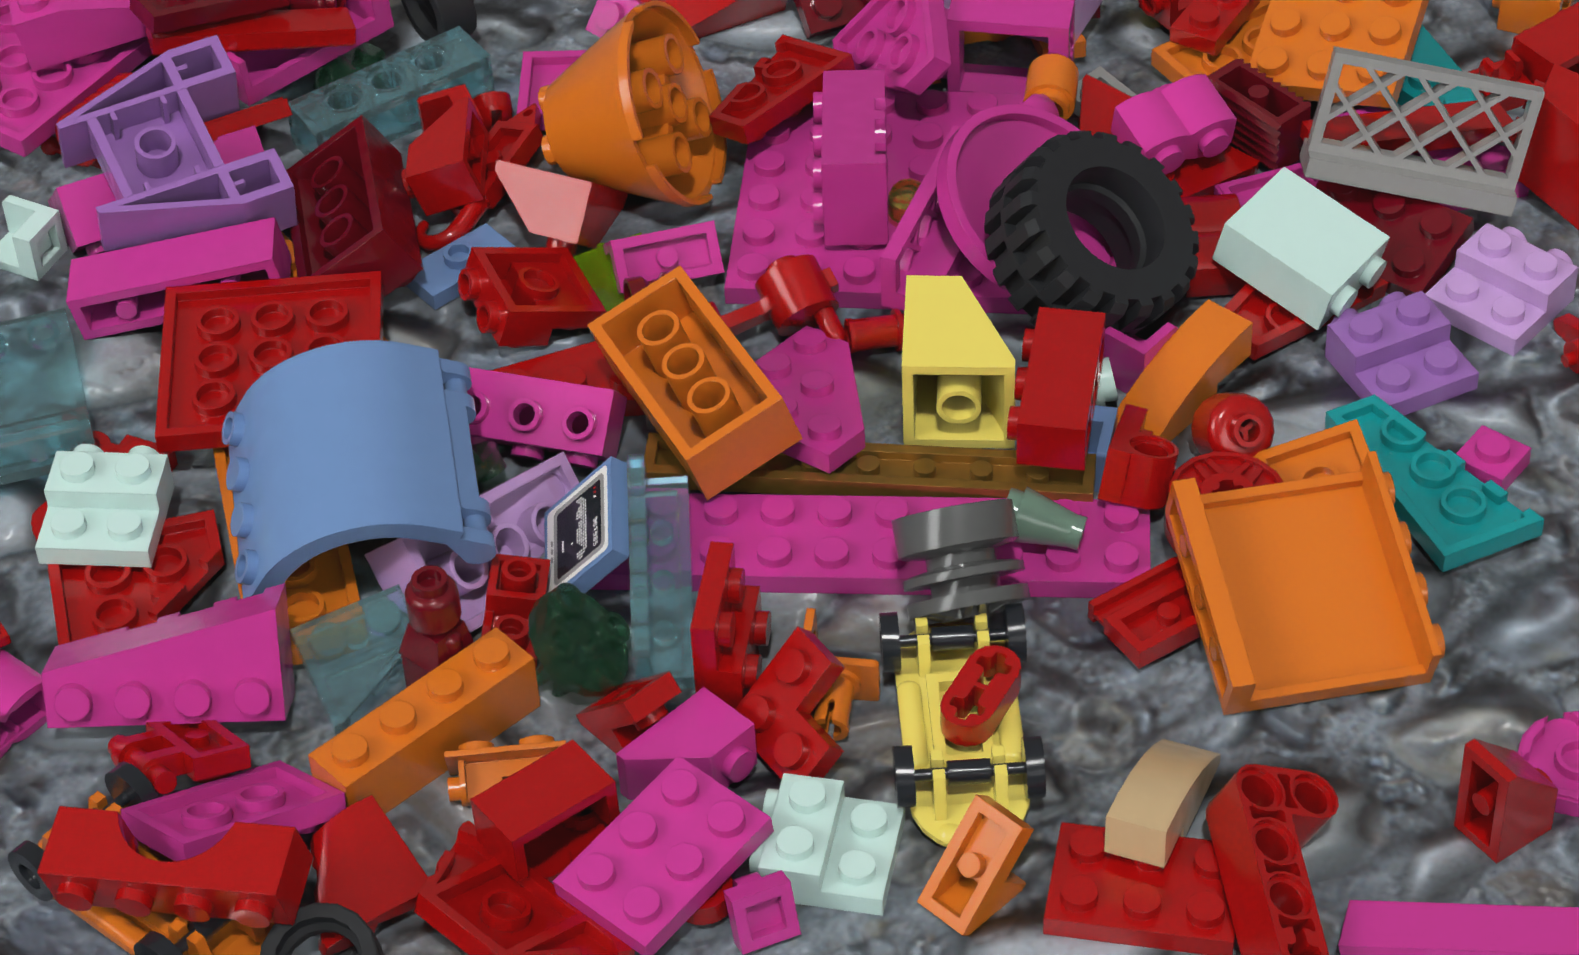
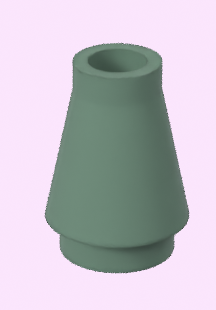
(1045, 521)

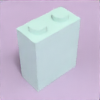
(1302, 249)

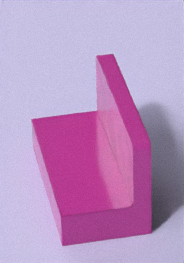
(650, 254)

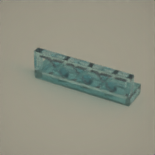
(660, 573)

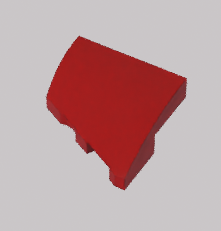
(363, 868)

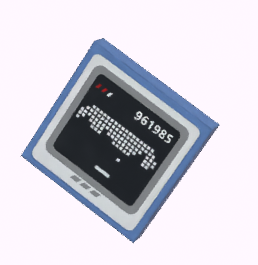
(589, 528)

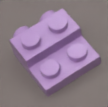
(1504, 288)

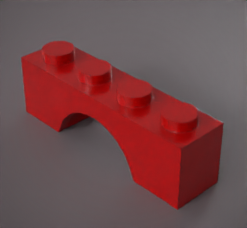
(247, 876)

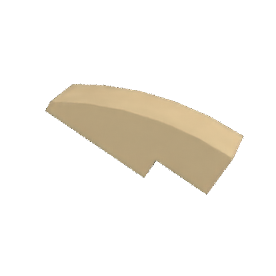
(1159, 801)

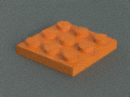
(1301, 35)

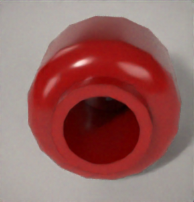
(1232, 424)

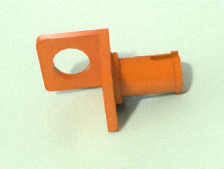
(857, 681)

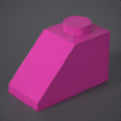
(701, 732)

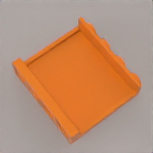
(1304, 588)

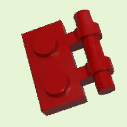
(168, 750)

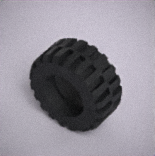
(1128, 205)

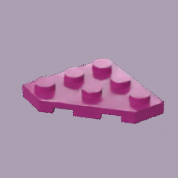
(903, 39)
(821, 395)

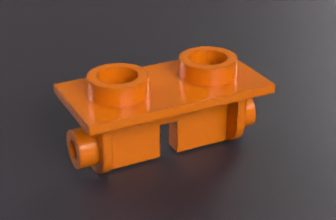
(483, 765)

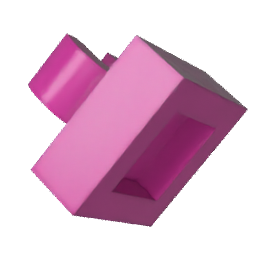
(761, 911)

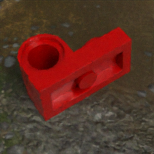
(1137, 464)

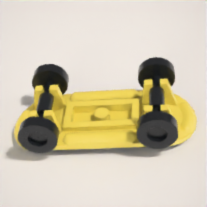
(930, 771)

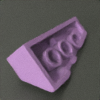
(517, 528)

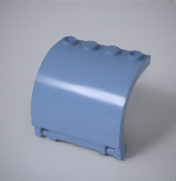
(350, 452)

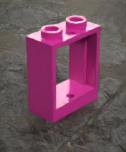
(1013, 17)

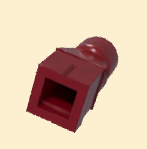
(434, 623)

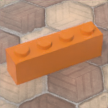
(405, 738)

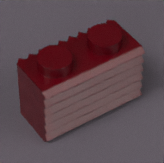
(1265, 114)

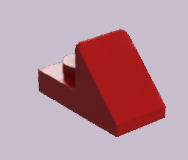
(629, 710)

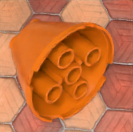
(638, 111)

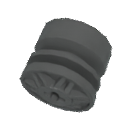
(960, 559)

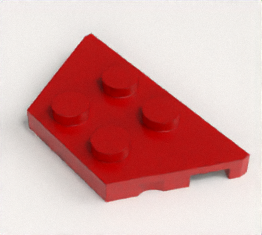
(1194, 176)
(493, 914)

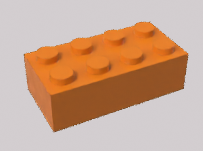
(695, 382)

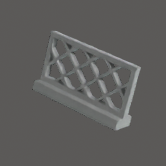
(1414, 175)

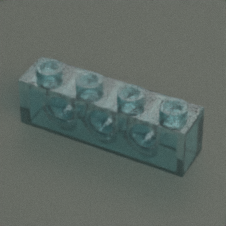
(390, 89)

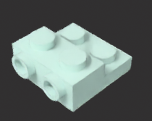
(105, 507)
(830, 844)

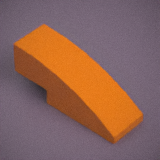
(1190, 368)

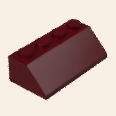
(354, 209)

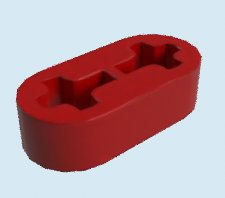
(970, 691)

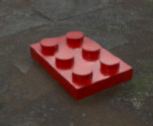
(1135, 902)

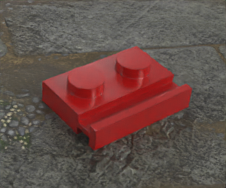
(1148, 614)

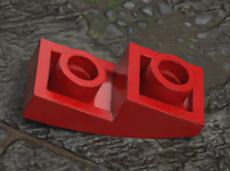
(511, 594)

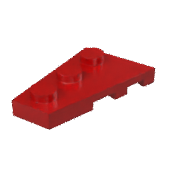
(777, 90)

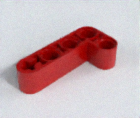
(1258, 838)

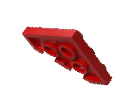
(108, 598)

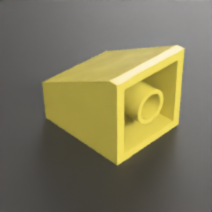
(953, 368)

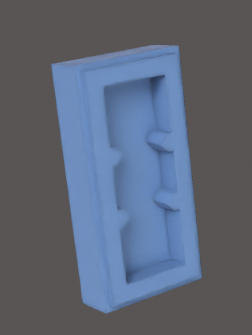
(439, 278)

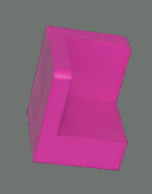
(1132, 354)

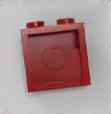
(527, 293)
(727, 628)

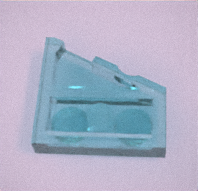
(352, 652)

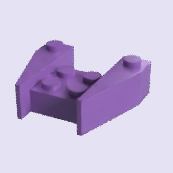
(162, 158)

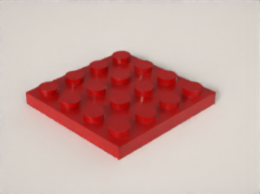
(234, 332)

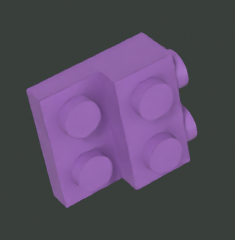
(1399, 353)

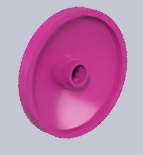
(978, 162)

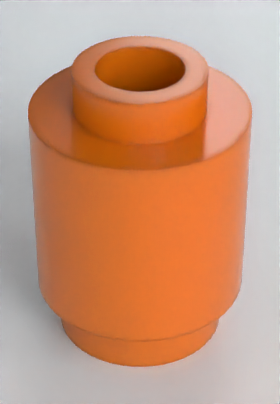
(1057, 79)

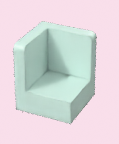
(33, 238)

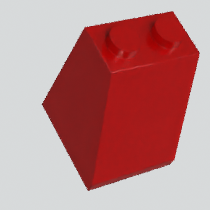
(1553, 151)

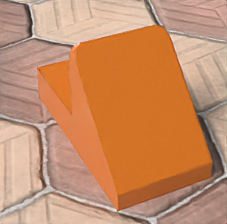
(976, 867)

